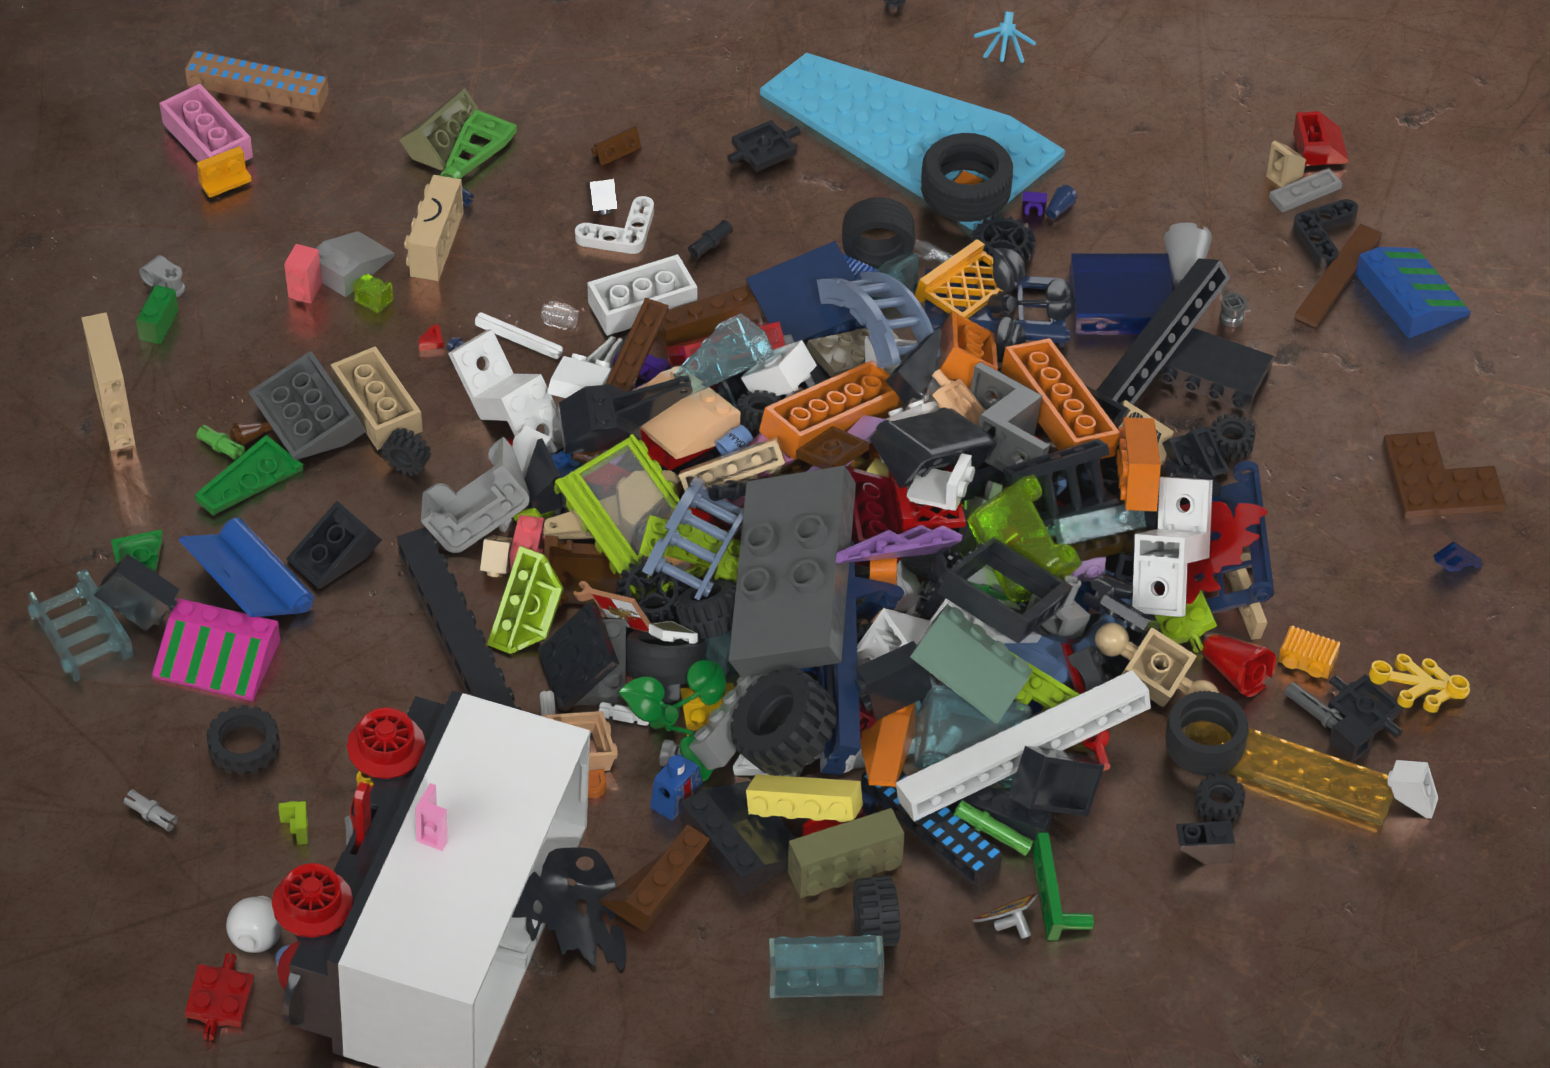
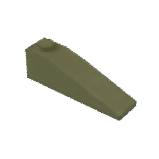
(436, 135)

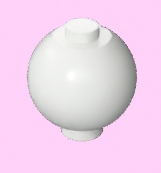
(253, 925)

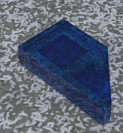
(1455, 557)

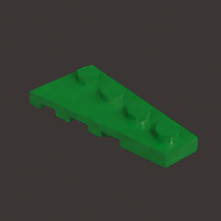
(251, 473)

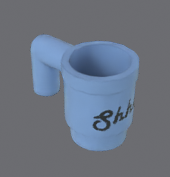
(734, 440)

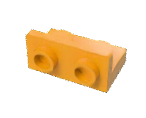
(223, 172)

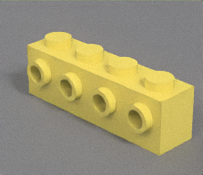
(804, 798)

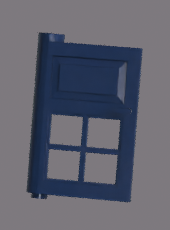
(1034, 330)
(1245, 491)

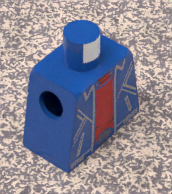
(674, 784)

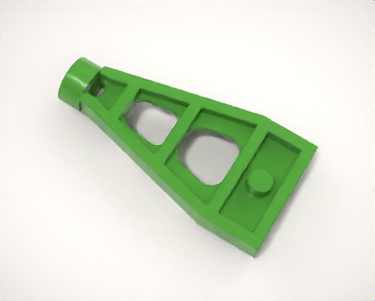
(485, 126)

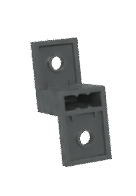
(1009, 418)

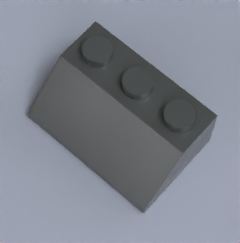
(608, 688)

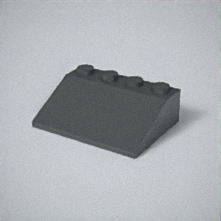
(307, 409)

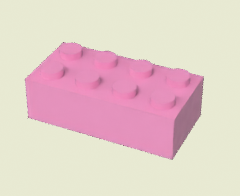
(203, 124)

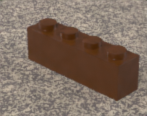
(703, 316)
(652, 887)

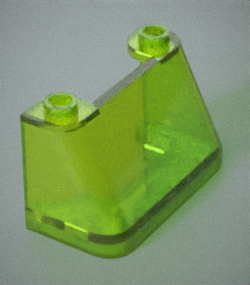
(1017, 524)

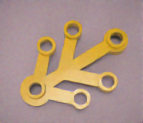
(1450, 686)

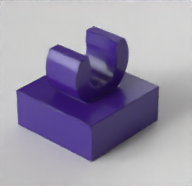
(1034, 200)

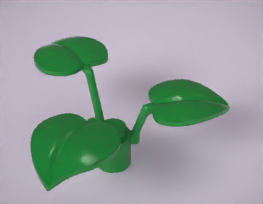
(646, 695)

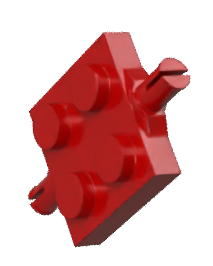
(219, 996)

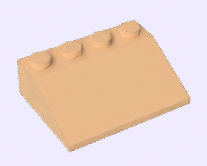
(691, 422)

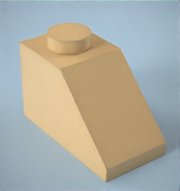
(1284, 164)
(496, 555)

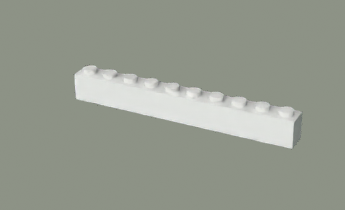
(1001, 754)

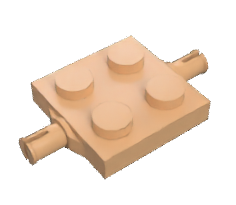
(958, 397)

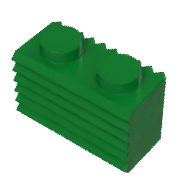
(157, 314)

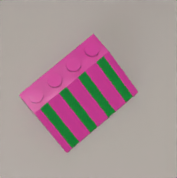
(216, 649)

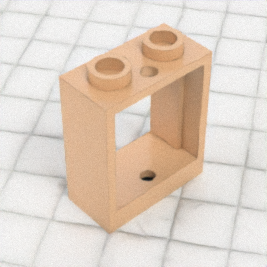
(601, 733)

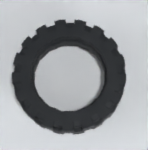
(238, 718)

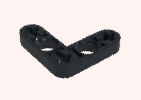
(1341, 212)

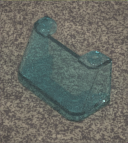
(951, 724)

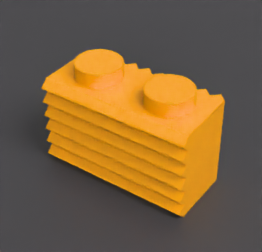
(1309, 652)

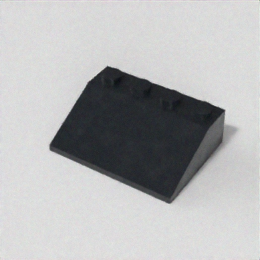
(741, 844)

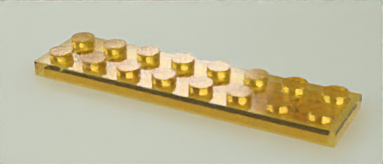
(1304, 773)

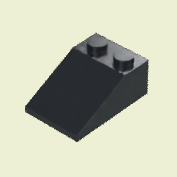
(333, 546)

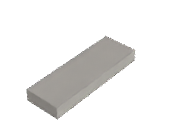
(1305, 190)

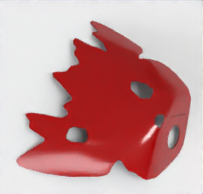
(1227, 548)

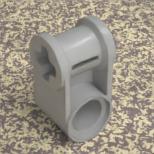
(163, 273)

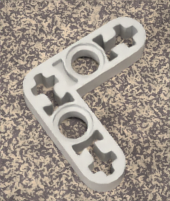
(622, 236)

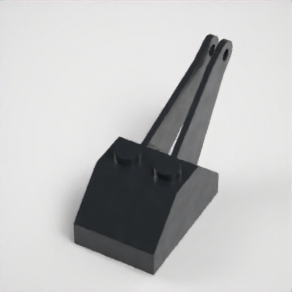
(606, 415)

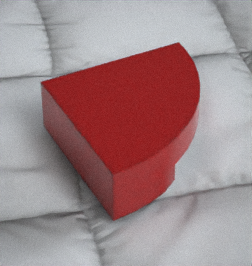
(431, 339)

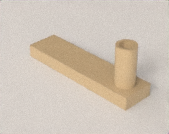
(1252, 614)

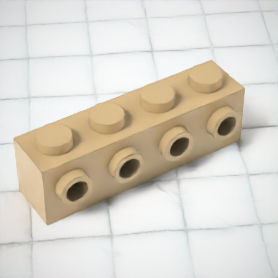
(737, 465)

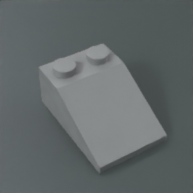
(349, 258)

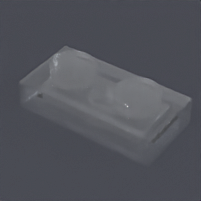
(931, 252)

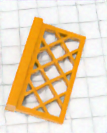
(953, 272)

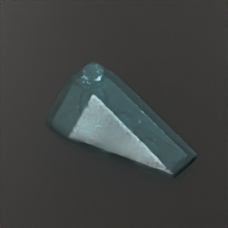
(728, 351)

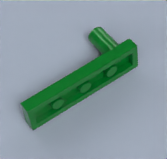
(1049, 894)

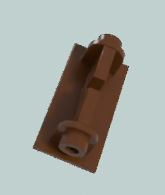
(617, 146)

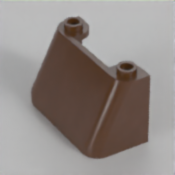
(579, 563)

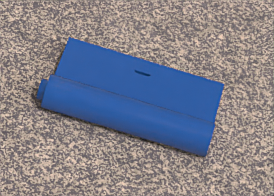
(249, 571)

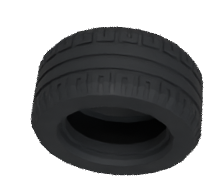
(970, 153)

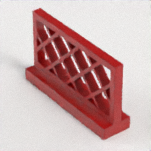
(910, 512)

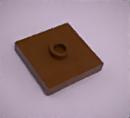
(832, 449)

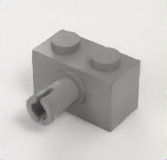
(1071, 619)

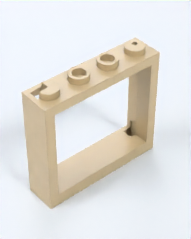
(106, 377)

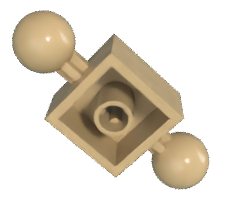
(1153, 650)

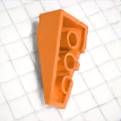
(887, 746)

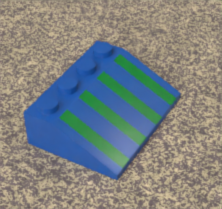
(1409, 289)

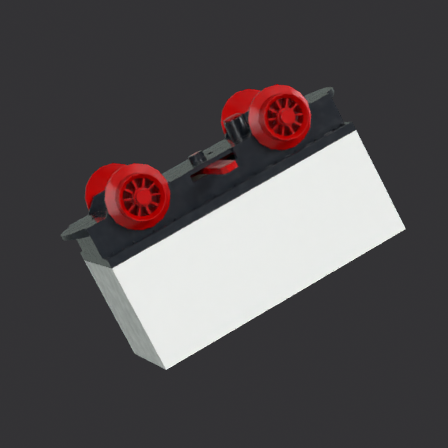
(417, 946)

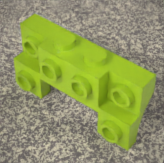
(656, 529)

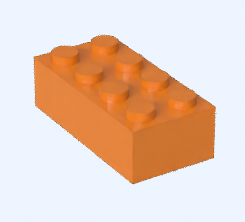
(963, 347)
(1138, 464)

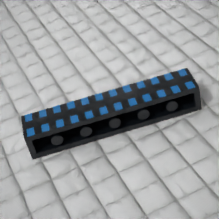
(945, 835)

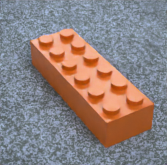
(828, 404)
(1067, 407)

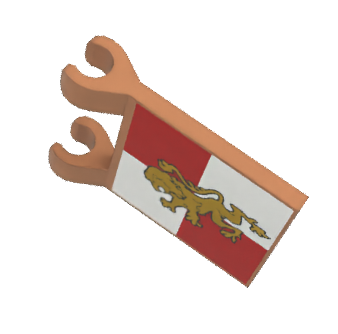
(615, 606)

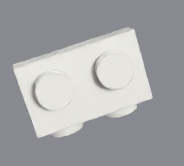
(943, 487)

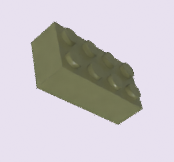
(845, 853)

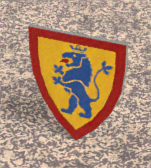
(1017, 917)

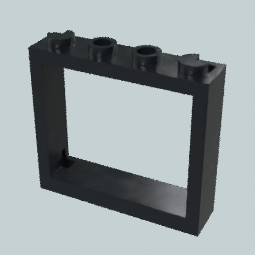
(1019, 569)

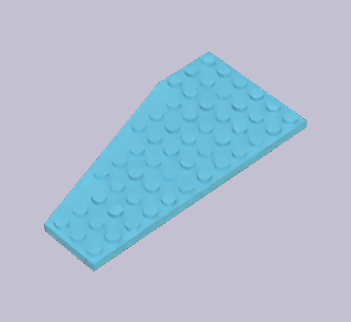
(898, 122)

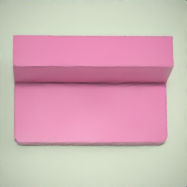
(431, 820)

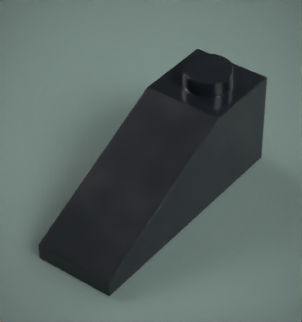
(916, 369)

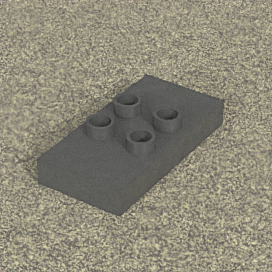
(788, 575)

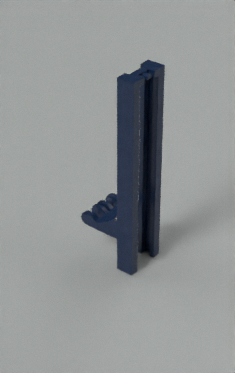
(841, 677)

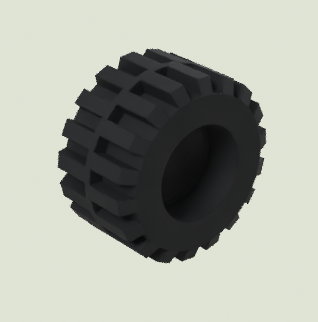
(710, 614)
(877, 908)

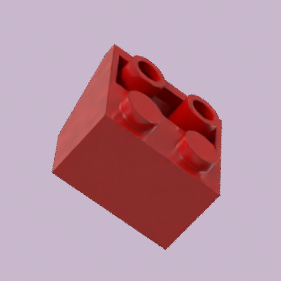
(1319, 139)

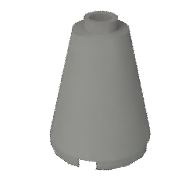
(1184, 246)

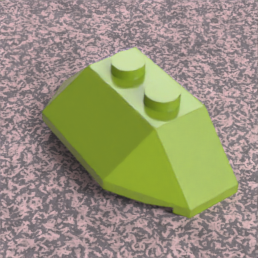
(526, 603)

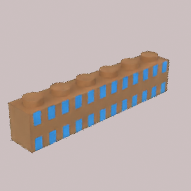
(257, 81)

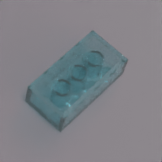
(826, 966)

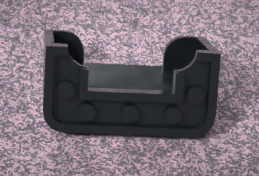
(929, 442)

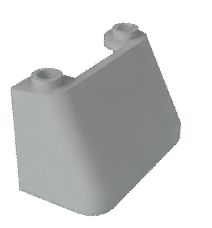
(480, 506)

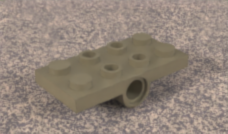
(840, 351)

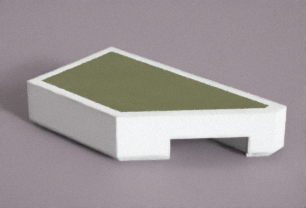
(670, 631)

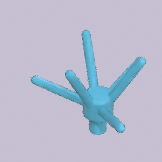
(1006, 30)

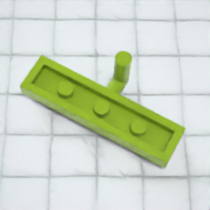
(1043, 689)

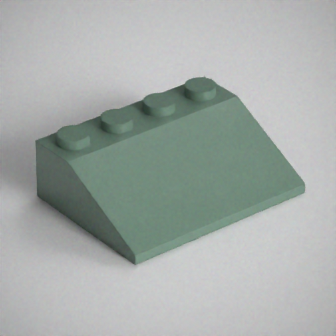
(971, 663)

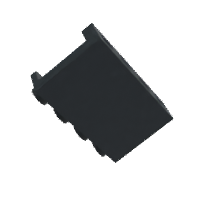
(1217, 369)

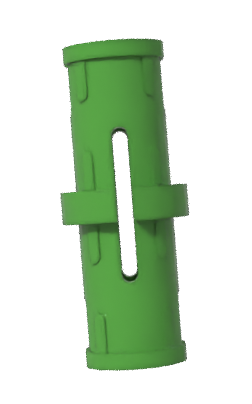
(220, 442)

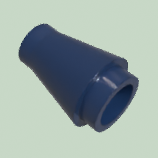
(1061, 201)

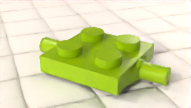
(1190, 627)

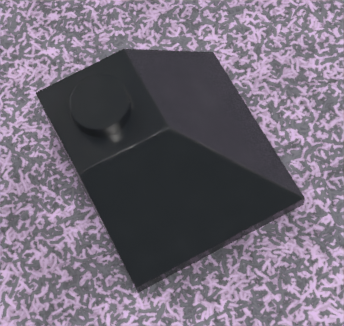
(541, 480)

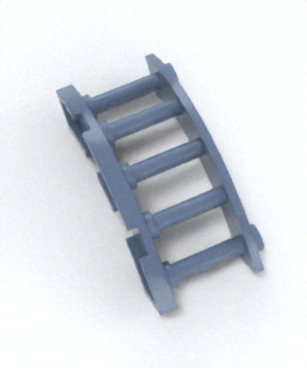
(867, 311)
(695, 497)

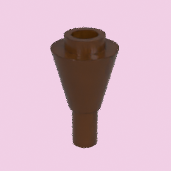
(246, 432)

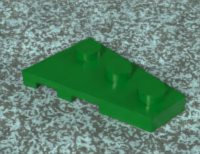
(142, 547)

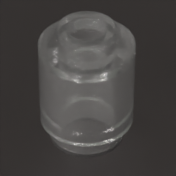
(559, 315)

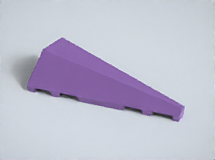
(909, 543)

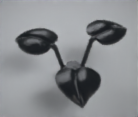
(1007, 271)

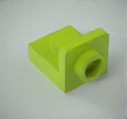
(295, 814)

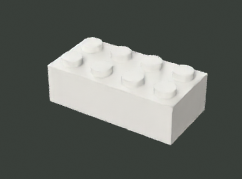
(621, 295)

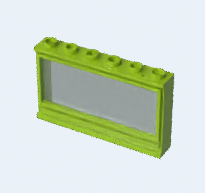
(615, 501)

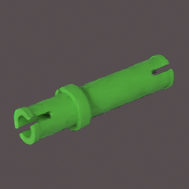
(994, 828)

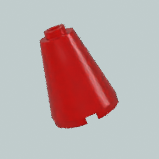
(1240, 662)

